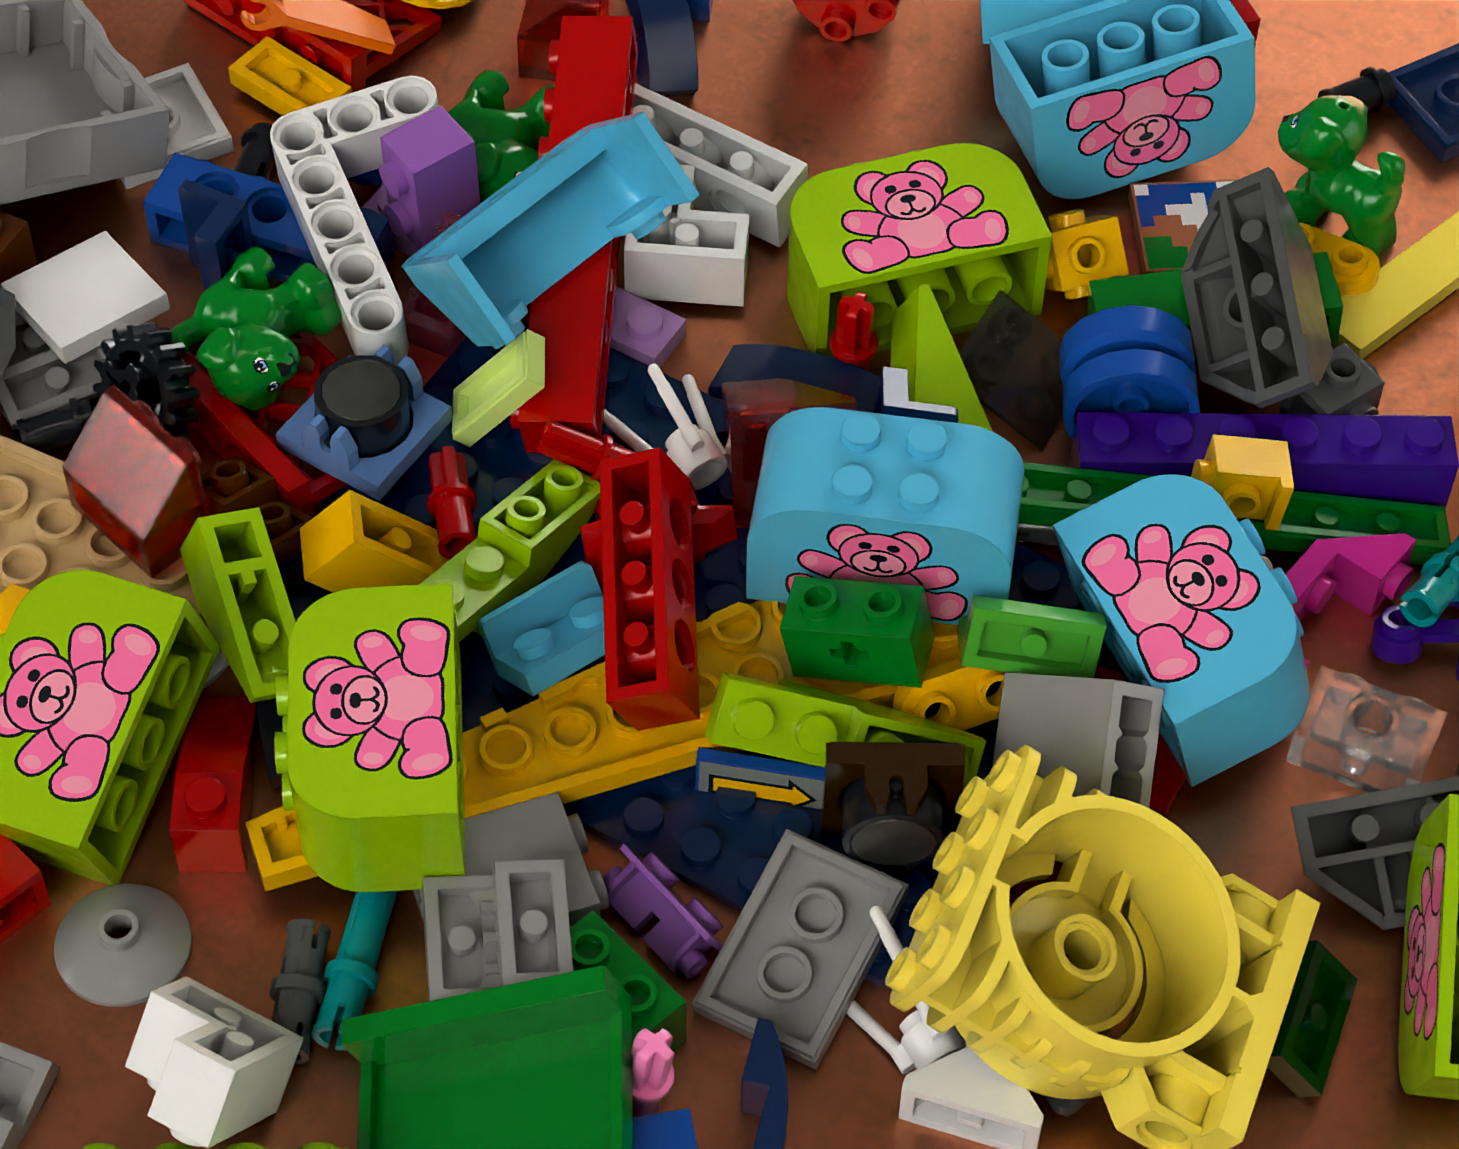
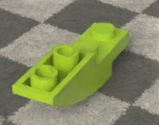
(518, 542)
(799, 720)

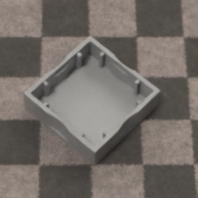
(70, 103)

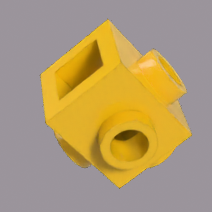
(1083, 252)

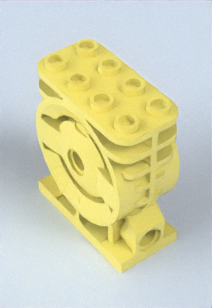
(1191, 946)

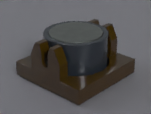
(892, 800)

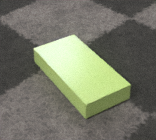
(498, 388)

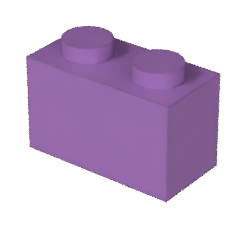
(427, 172)

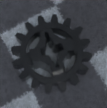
(150, 370)

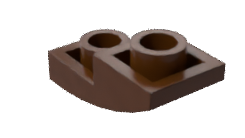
(241, 486)

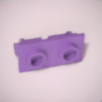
(683, 929)

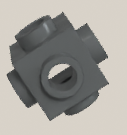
(1346, 388)

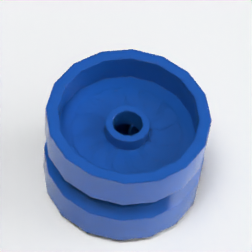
(1128, 364)

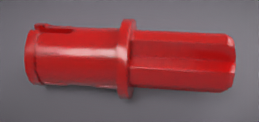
(854, 337)
(577, 447)
(451, 501)

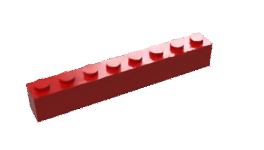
(592, 84)

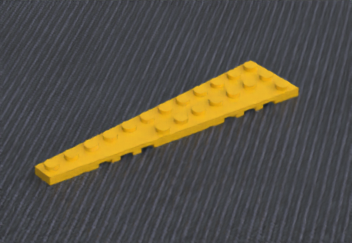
(584, 747)

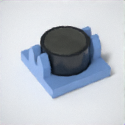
(362, 421)

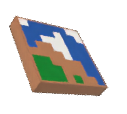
(1168, 219)

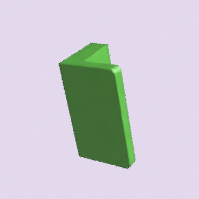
(1030, 638)

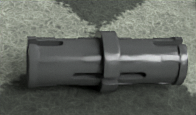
(299, 984)

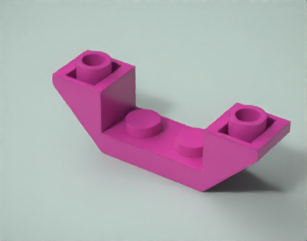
(1354, 568)

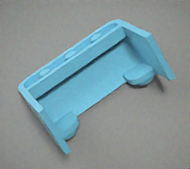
(548, 222)

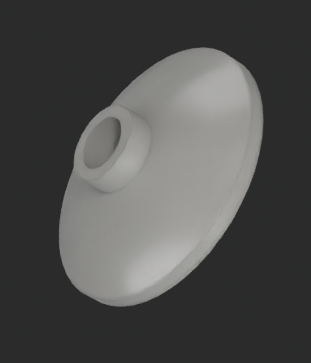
(129, 967)

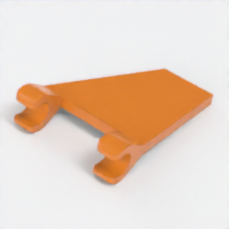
(324, 18)

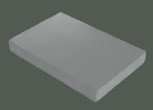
(800, 947)

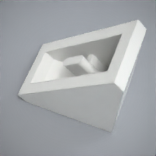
(971, 1102)

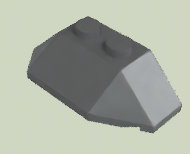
(1255, 295)
(1365, 845)

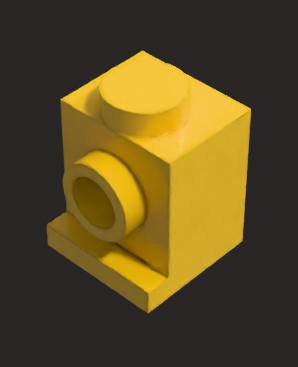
(1249, 476)

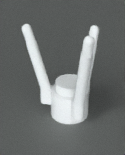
(689, 447)
(919, 1041)

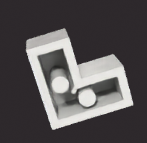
(690, 256)
(210, 1062)

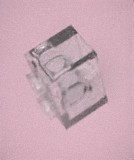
(1335, 746)

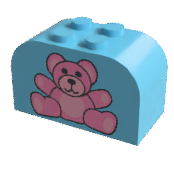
(1124, 90)
(885, 505)
(1192, 616)

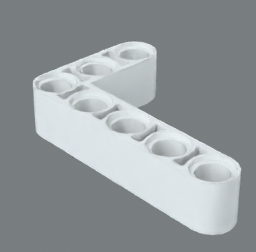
(313, 159)

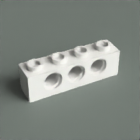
(730, 167)

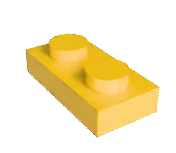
(283, 78)

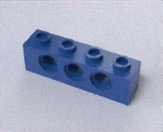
(269, 212)

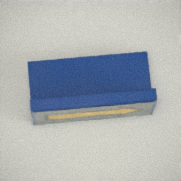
(769, 778)

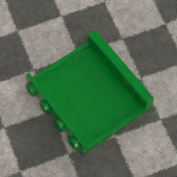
(499, 1068)

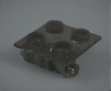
(1016, 368)

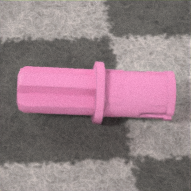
(651, 1070)

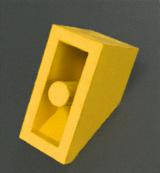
(367, 546)

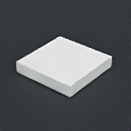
(193, 120)
(85, 295)

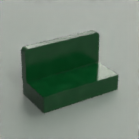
(1312, 1021)

